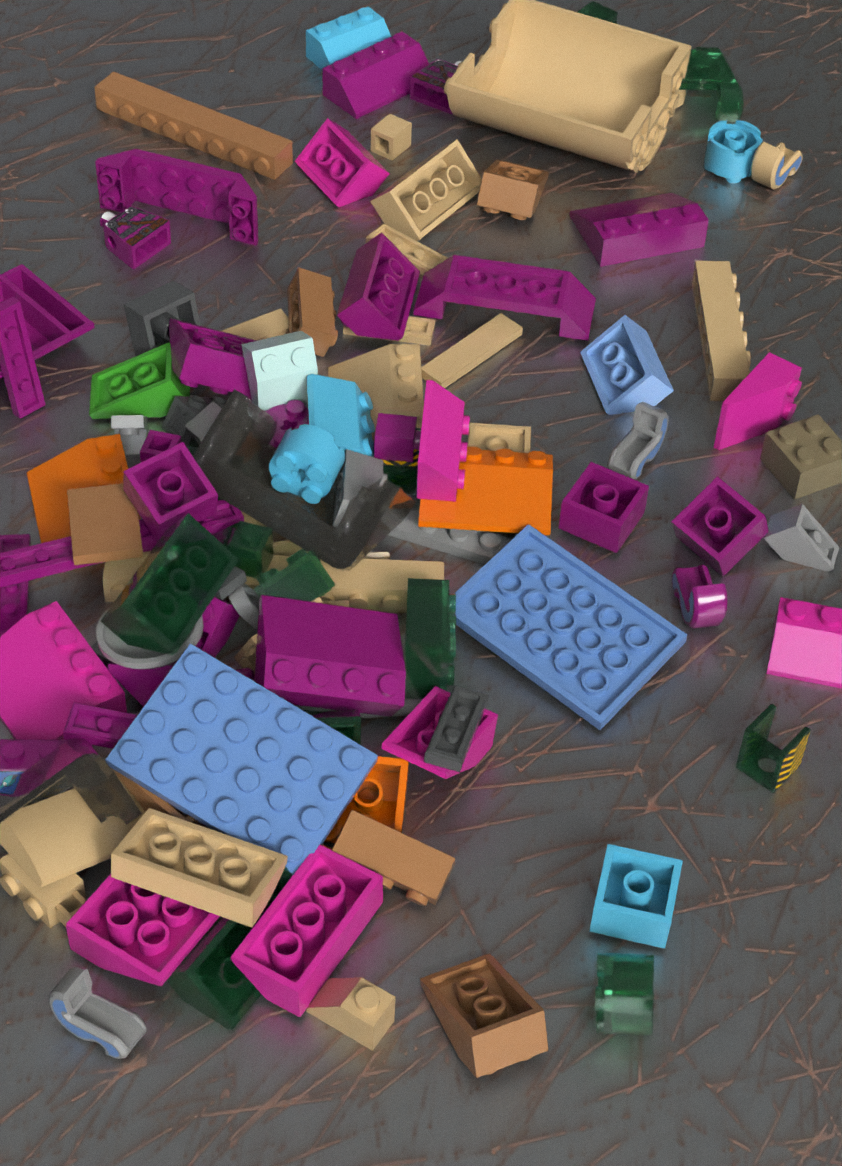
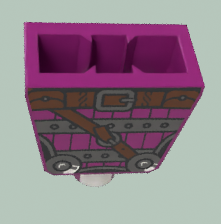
(429, 83)
(135, 235)

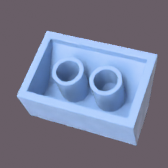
(626, 368)

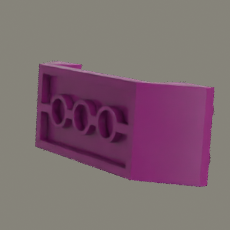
(178, 187)
(508, 288)

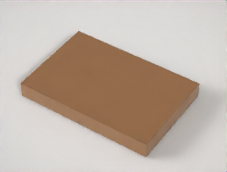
(103, 525)

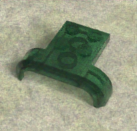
(711, 71)

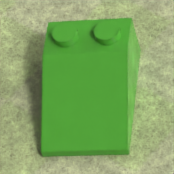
(137, 386)

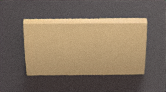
(61, 836)
(198, 866)

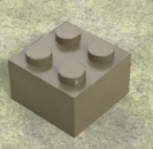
(804, 456)

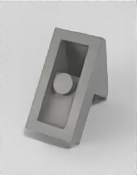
(132, 430)

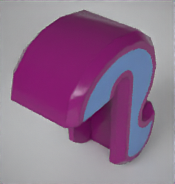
(700, 600)

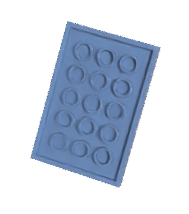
(565, 626)
(241, 758)

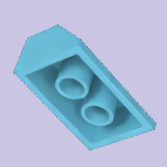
(344, 36)
(342, 411)

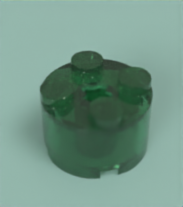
(624, 994)

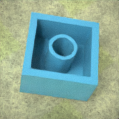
(636, 896)

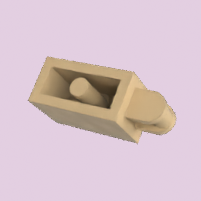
(50, 903)

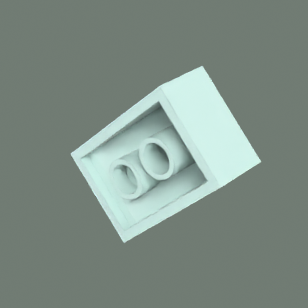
(279, 368)

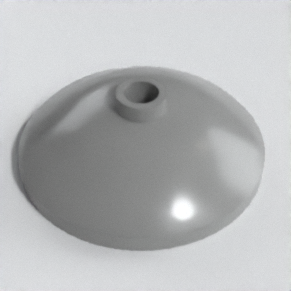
(138, 658)

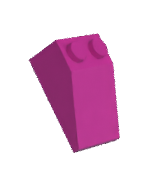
(759, 402)
(416, 730)

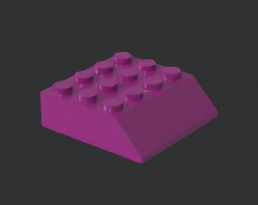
(47, 315)

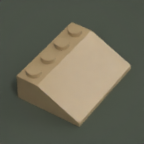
(389, 377)

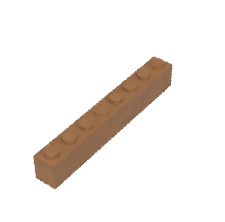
(194, 125)

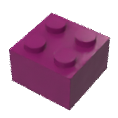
(169, 488)
(603, 507)
(720, 526)

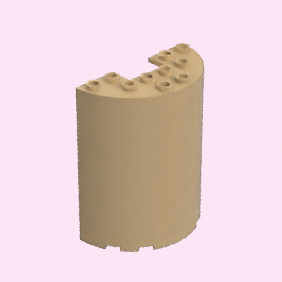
(573, 83)

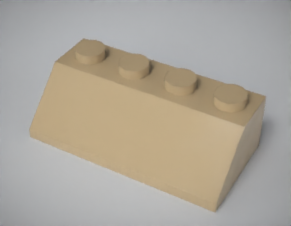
(429, 192)

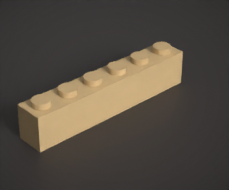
(720, 327)

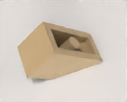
(355, 1009)

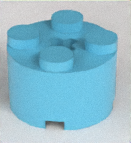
(731, 149)
(306, 463)

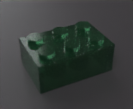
(429, 637)

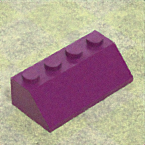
(374, 75)
(378, 291)

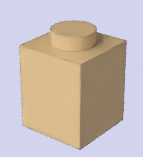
(391, 137)

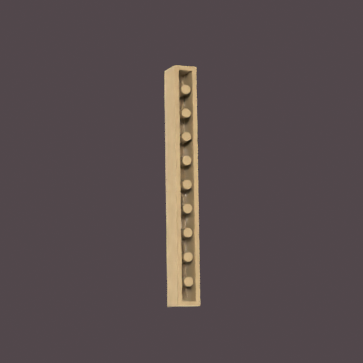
(368, 586)

